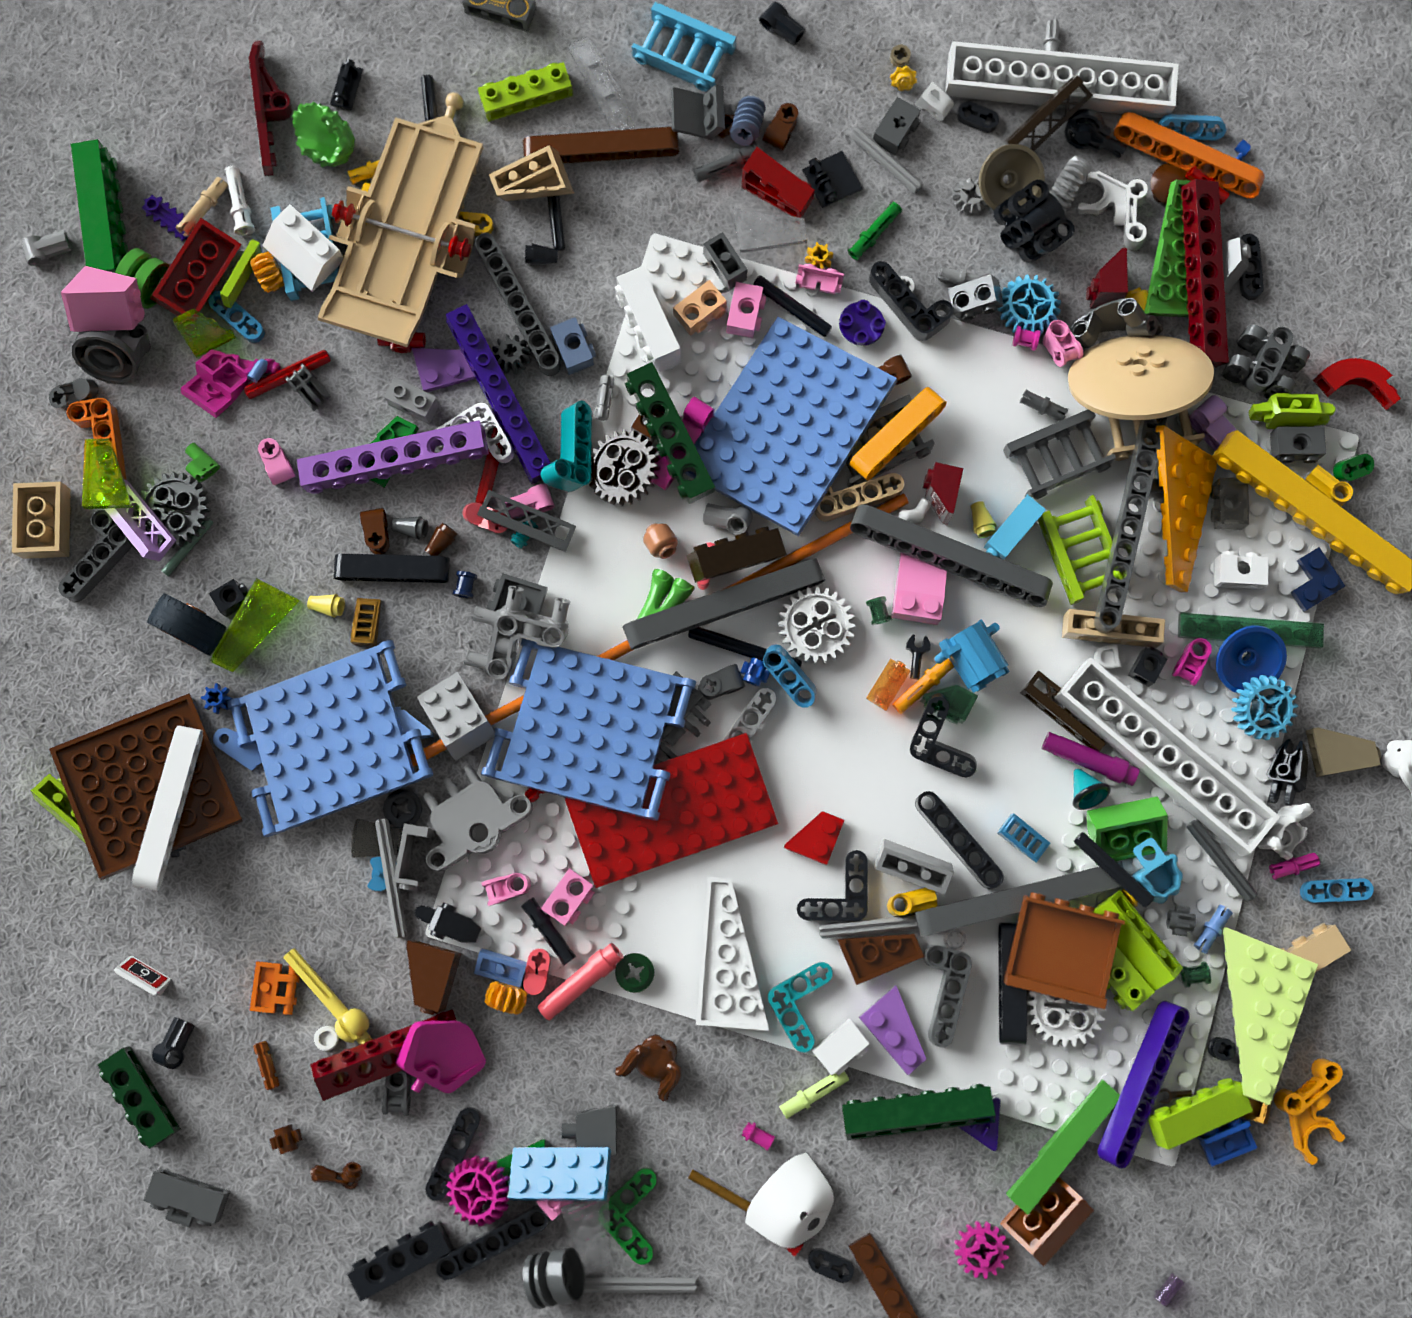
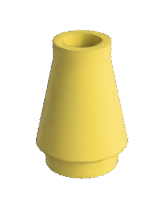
(982, 521)
(327, 604)

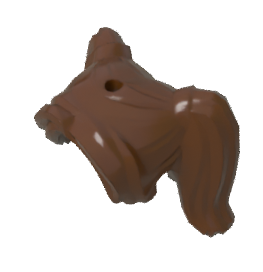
(655, 1061)

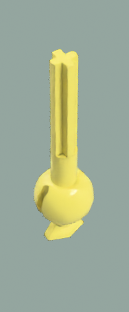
(351, 1023)

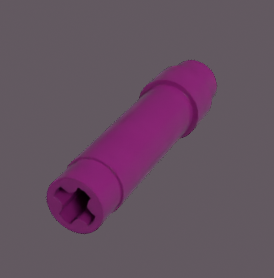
(1111, 767)

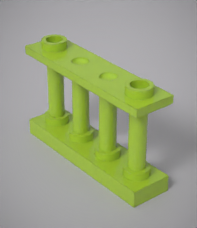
(1058, 546)

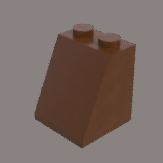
(431, 975)

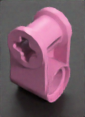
(1062, 343)
(276, 464)
(501, 888)

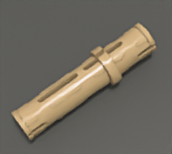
(208, 199)

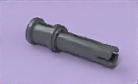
(736, 159)

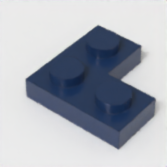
(1322, 580)

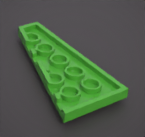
(1168, 282)

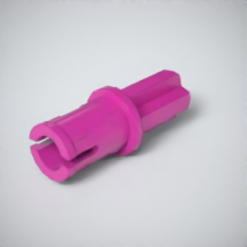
(1294, 865)

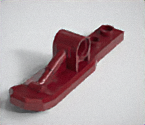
(266, 98)

